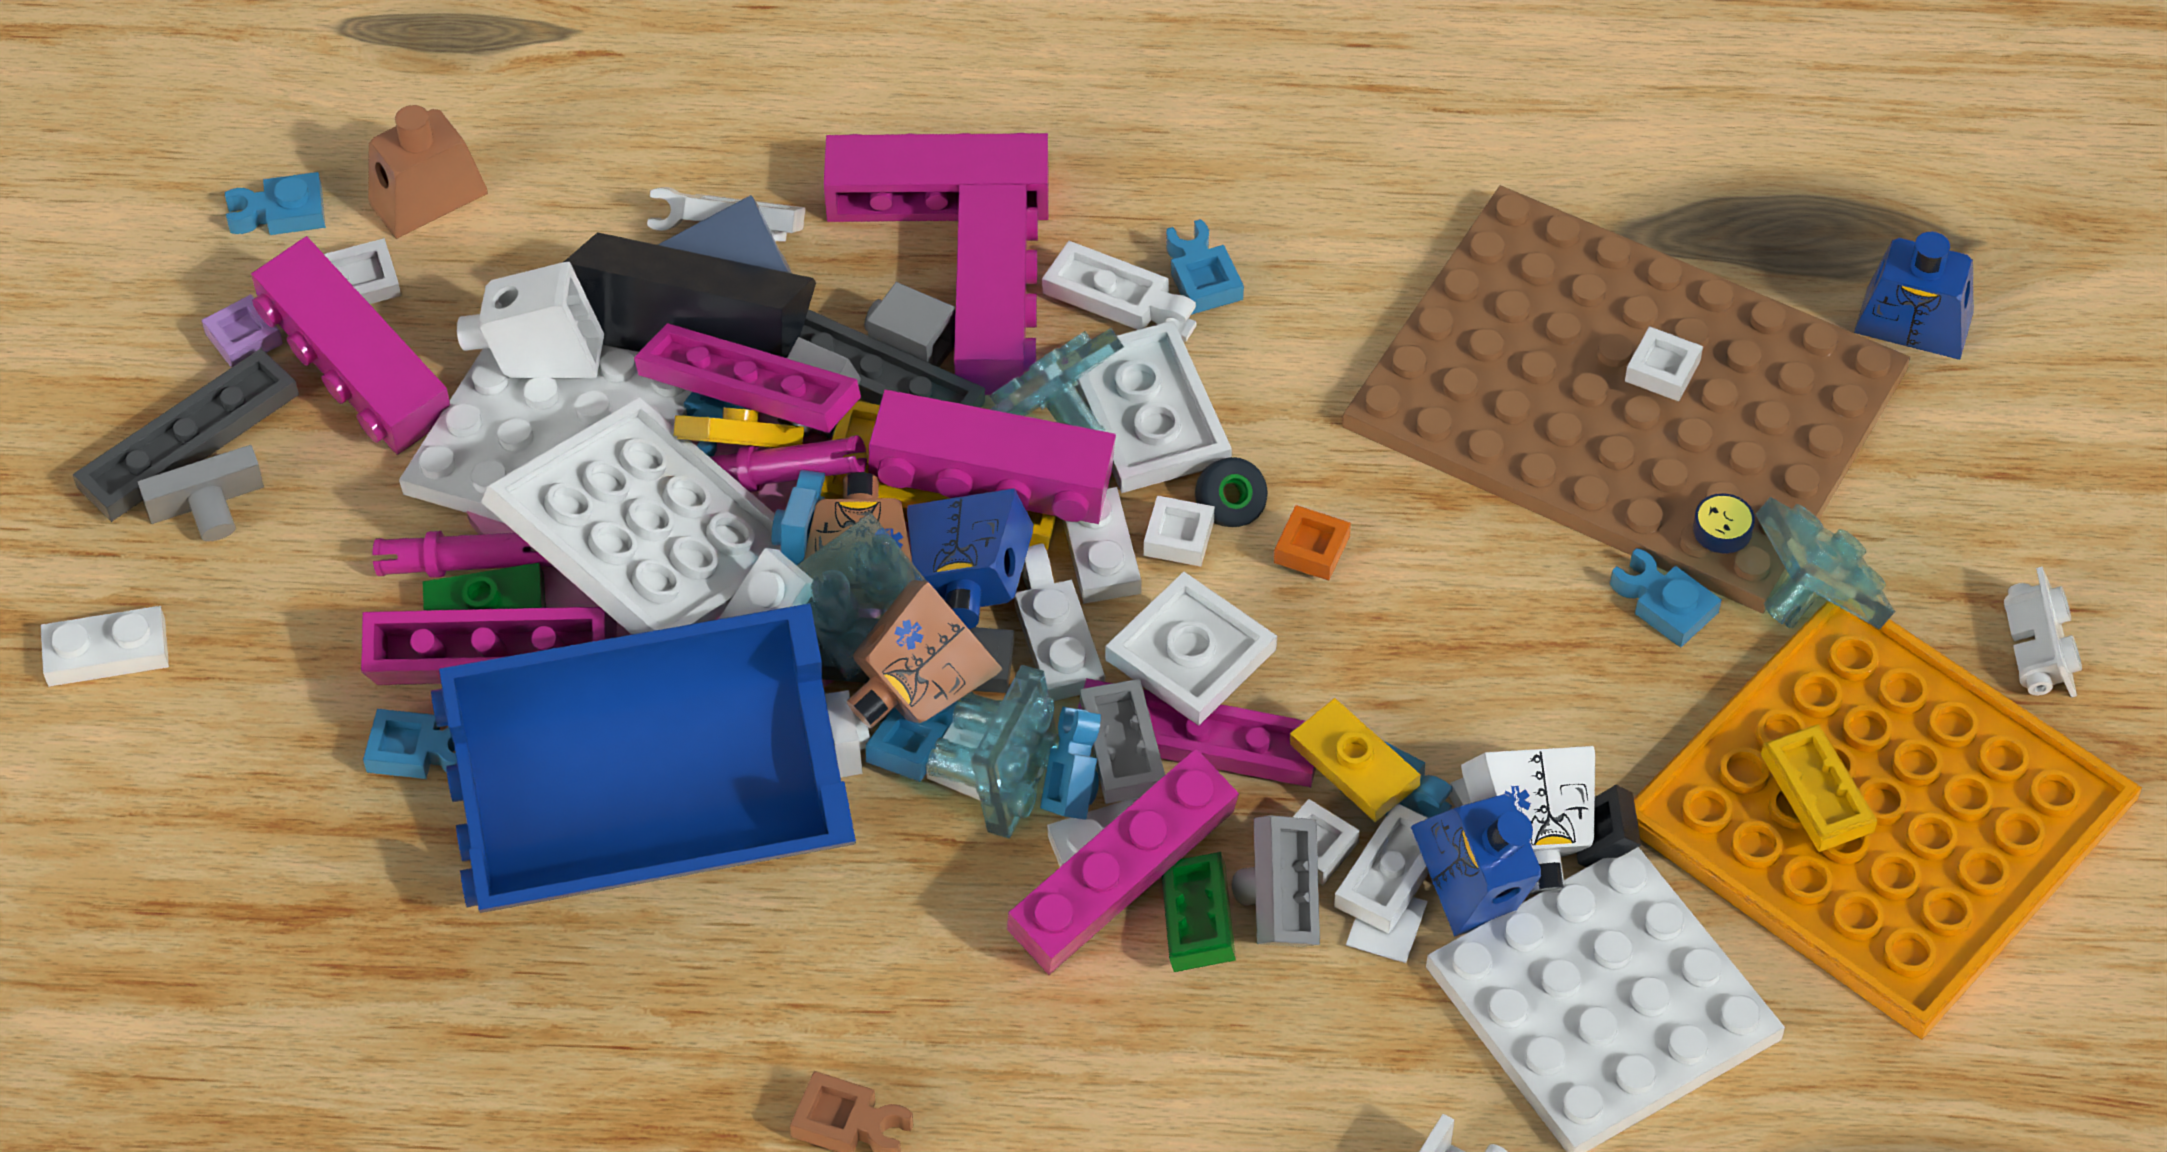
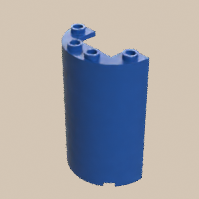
(642, 758)

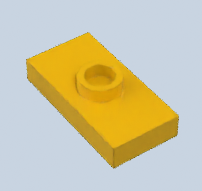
(739, 428)
(1355, 759)
(1819, 788)

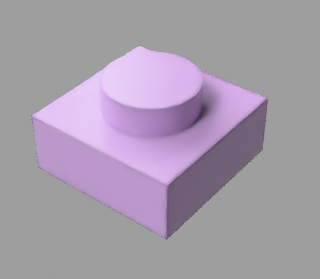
(240, 331)

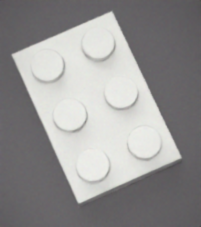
(1155, 409)

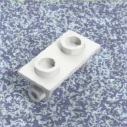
(2051, 656)

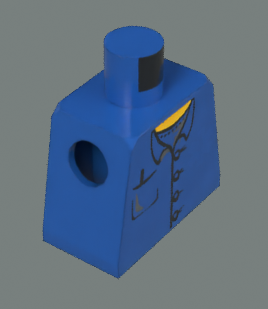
(1920, 296)
(971, 548)
(1479, 860)

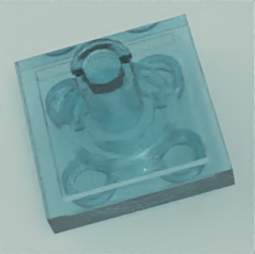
(1054, 380)
(1820, 566)

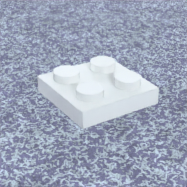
(1191, 648)

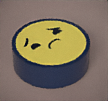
(1723, 523)

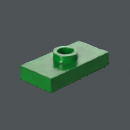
(493, 589)
(1198, 912)

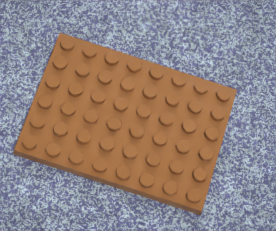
(1523, 391)

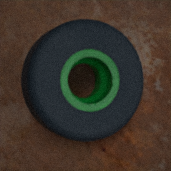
(1247, 480)

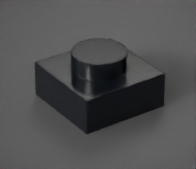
(1614, 827)

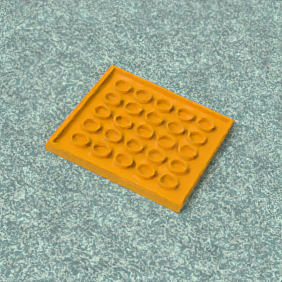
(1969, 798)

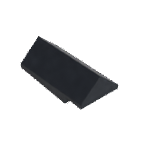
(646, 285)

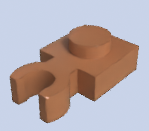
(843, 1113)

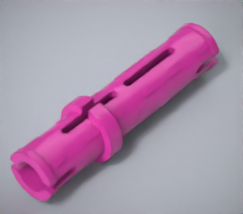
(759, 467)
(448, 553)

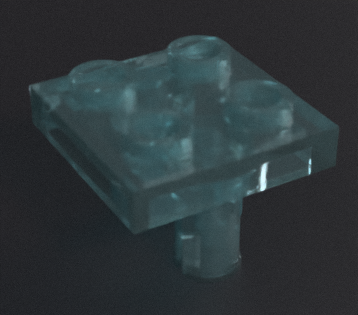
(853, 588)
(1010, 754)

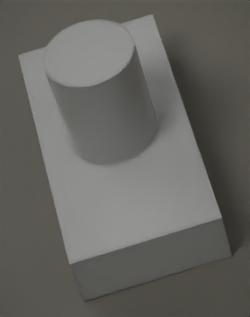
(203, 490)
(1126, 740)
(1283, 881)

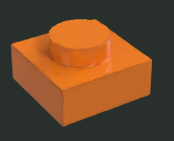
(1312, 542)

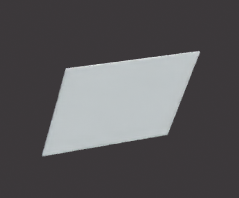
(1393, 945)

